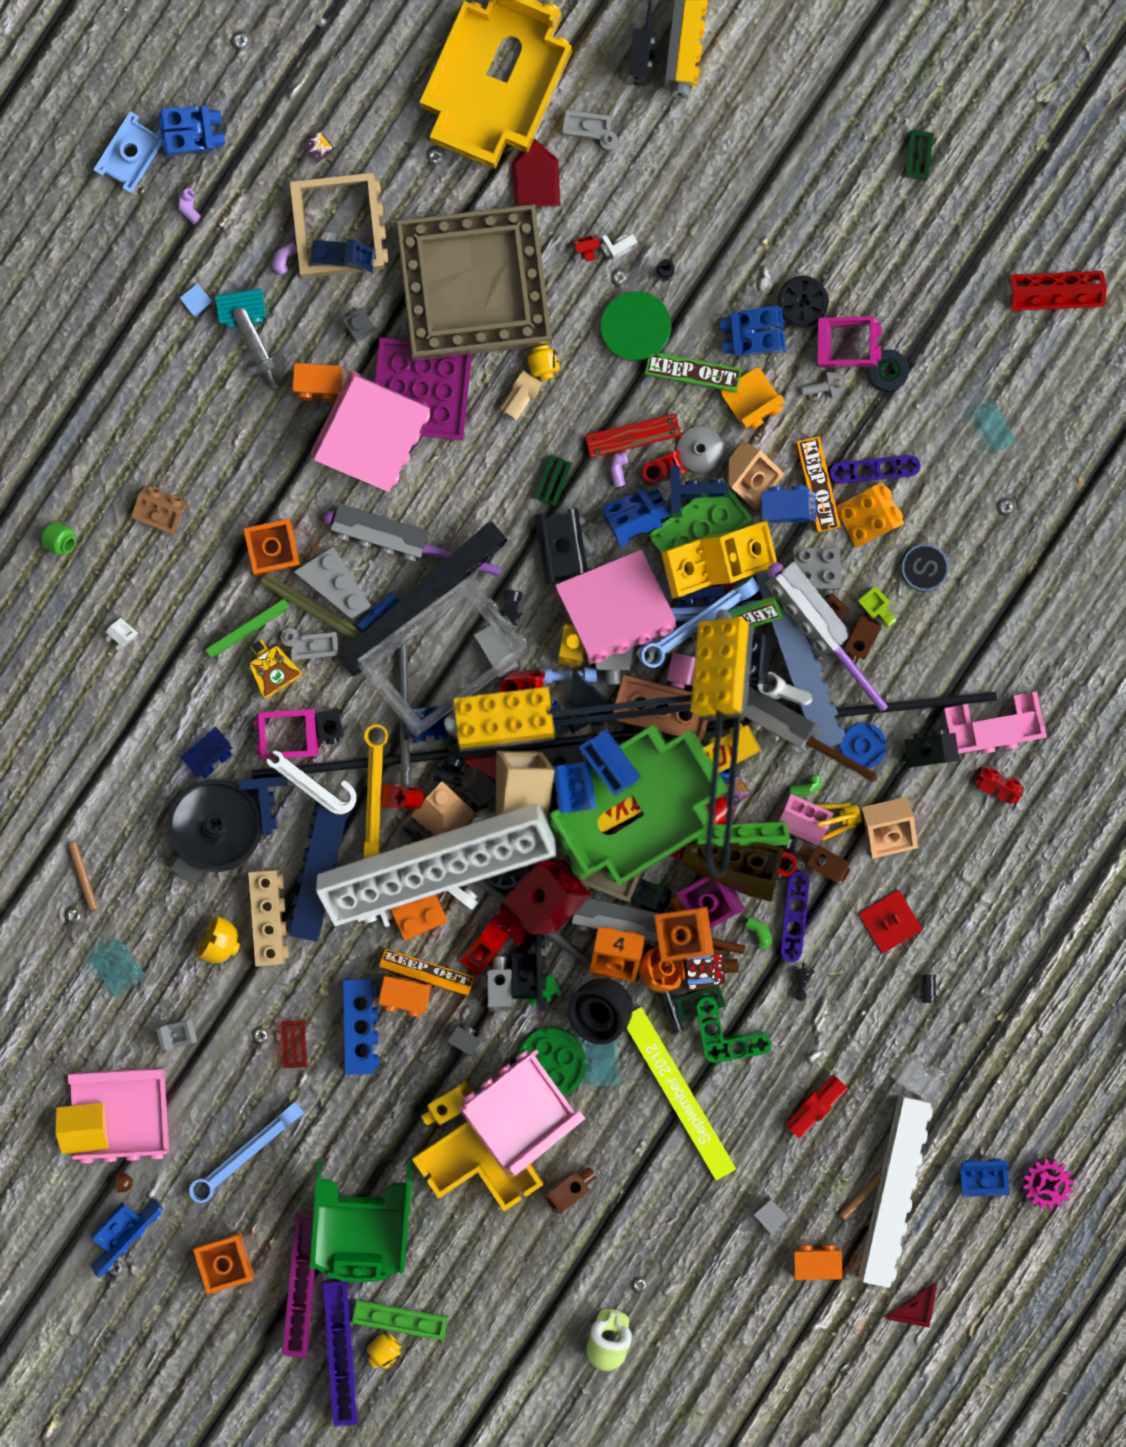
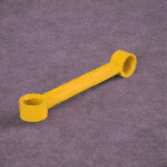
(374, 784)

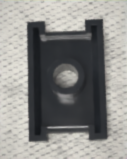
(557, 528)

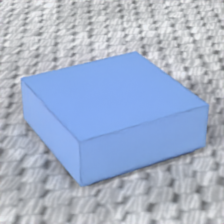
(196, 300)

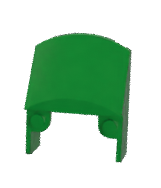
(360, 1235)

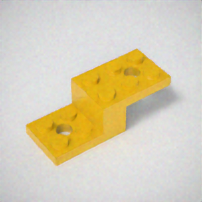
(719, 558)

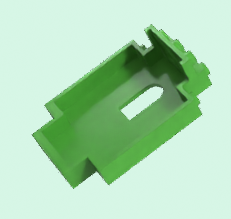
(669, 793)

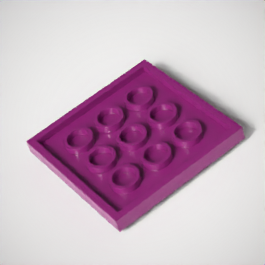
(437, 382)

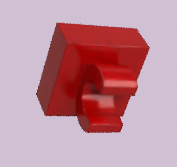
(586, 246)

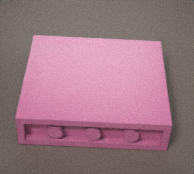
(370, 432)
(616, 607)
(133, 1111)
(519, 1113)

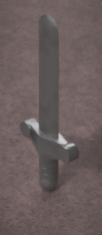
(263, 362)

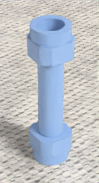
(588, 674)

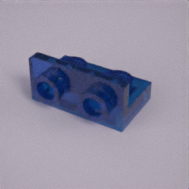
(700, 598)
(207, 753)

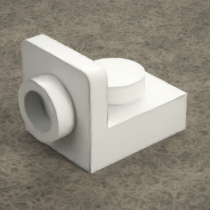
(623, 245)
(386, 916)

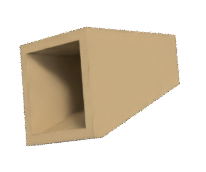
(522, 781)

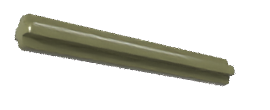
(311, 607)

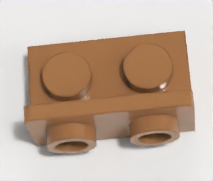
(159, 509)

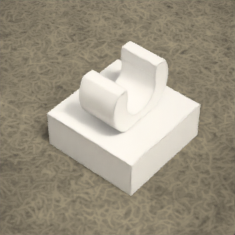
(121, 633)

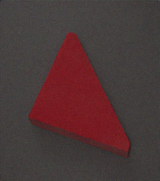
(917, 1309)

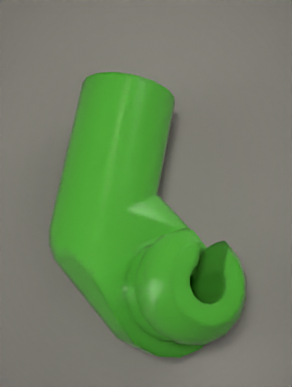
(807, 789)
(762, 931)

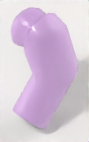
(185, 205)
(281, 256)
(616, 469)

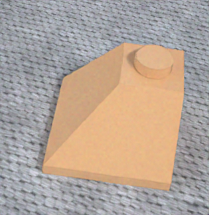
(752, 473)
(443, 811)

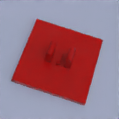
(890, 921)

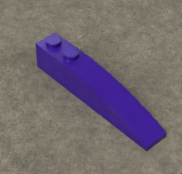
(341, 1354)

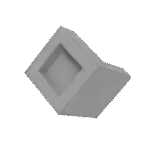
(770, 1215)

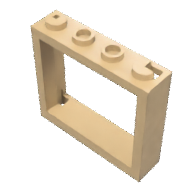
(300, 228)

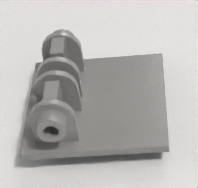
(820, 566)

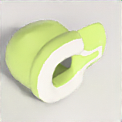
(604, 1353)

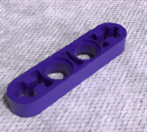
(874, 466)
(791, 916)

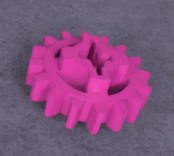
(1057, 1178)

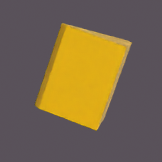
(81, 1128)

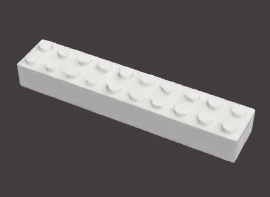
(436, 864)

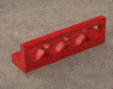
(1058, 294)

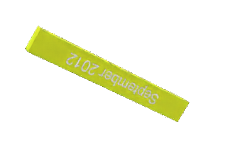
(679, 1095)

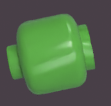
(58, 538)

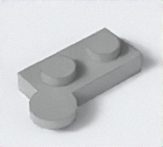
(590, 126)
(310, 645)

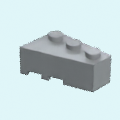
(335, 582)

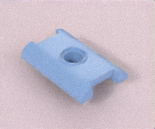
(124, 168)

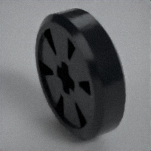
(816, 297)

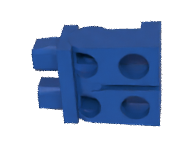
(189, 130)
(746, 334)
(635, 514)

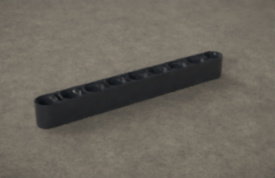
(434, 586)

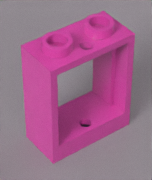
(825, 341)
(311, 733)

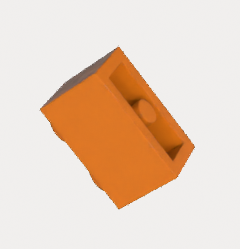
(817, 1263)

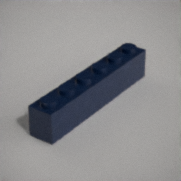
(319, 858)

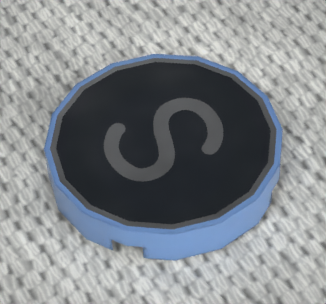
(924, 567)

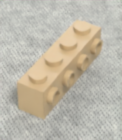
(267, 917)

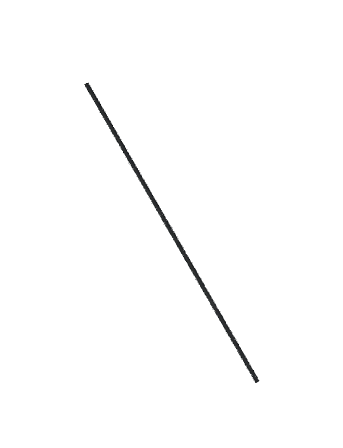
(626, 735)

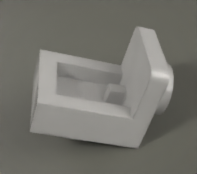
(176, 1034)

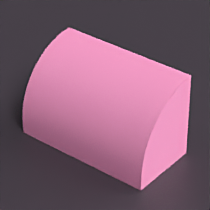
(803, 819)

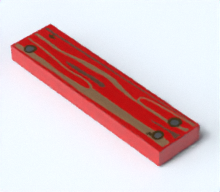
(633, 436)

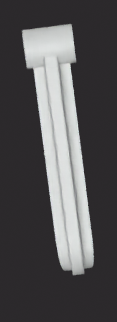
(313, 788)

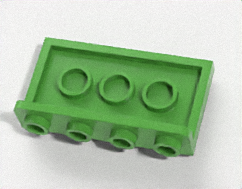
(701, 519)

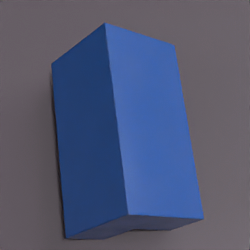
(610, 763)

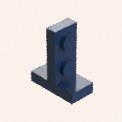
(343, 254)
(693, 489)
(266, 798)

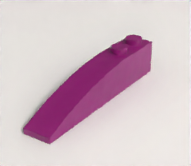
(300, 1291)

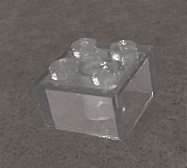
(918, 1078)

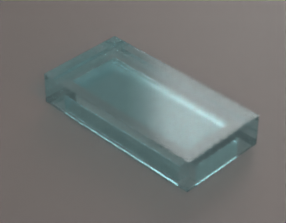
(994, 426)

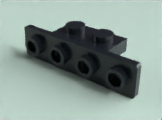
(527, 975)

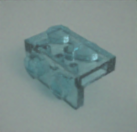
(117, 968)
(604, 1064)

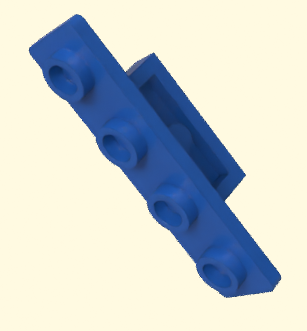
(120, 1231)

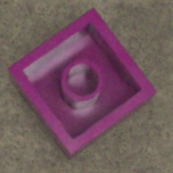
(719, 899)

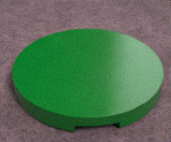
(636, 326)
(559, 1056)

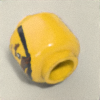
(543, 362)
(383, 1351)

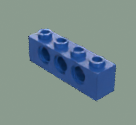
(353, 1062)

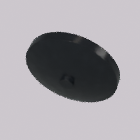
(214, 825)

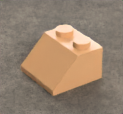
(890, 827)

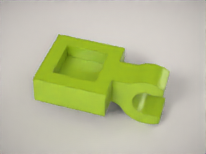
(875, 604)

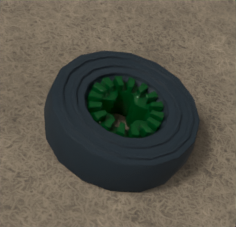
(899, 366)

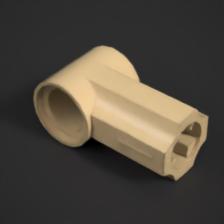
(523, 391)

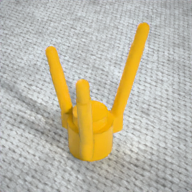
(849, 815)

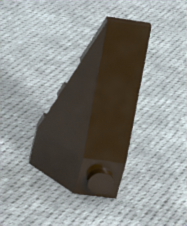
(749, 871)

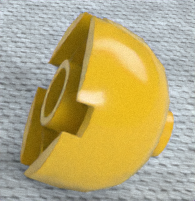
(219, 941)

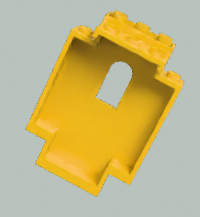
(482, 112)

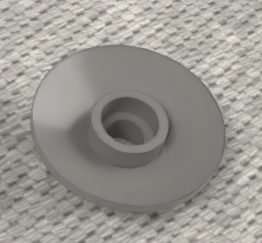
(697, 461)

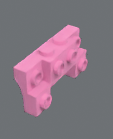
(1007, 730)

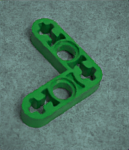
(718, 1040)

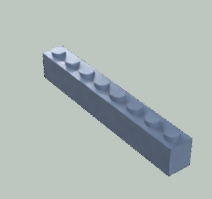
(804, 671)

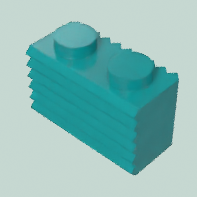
(250, 300)

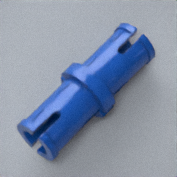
(377, 611)

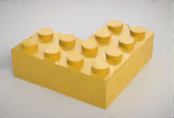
(462, 1155)

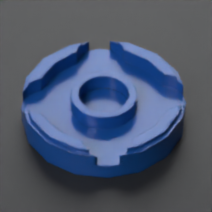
(864, 744)

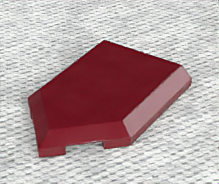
(536, 178)

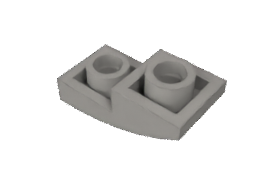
(493, 648)

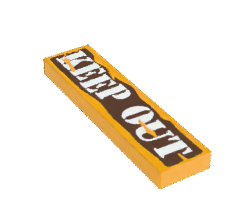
(818, 481)
(426, 972)

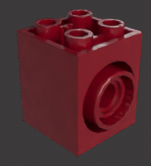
(547, 897)

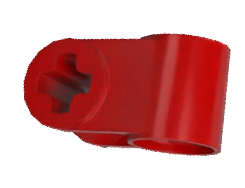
(663, 467)
(523, 680)
(401, 797)

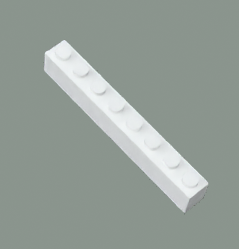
(894, 1191)

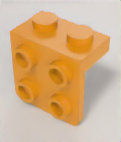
(753, 400)
(870, 514)

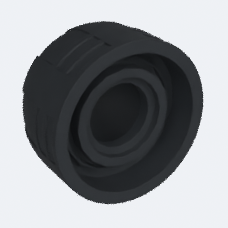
(600, 1011)

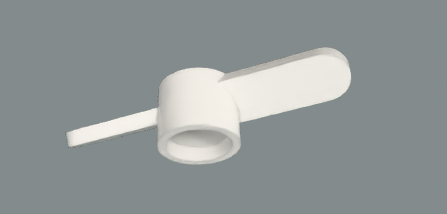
(785, 691)

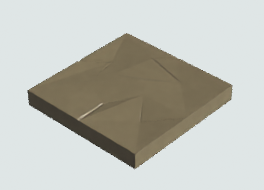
(474, 282)

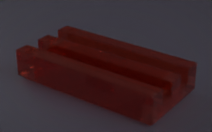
(295, 1064)

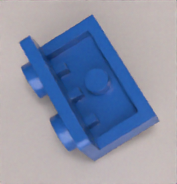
(574, 787)
(984, 1178)

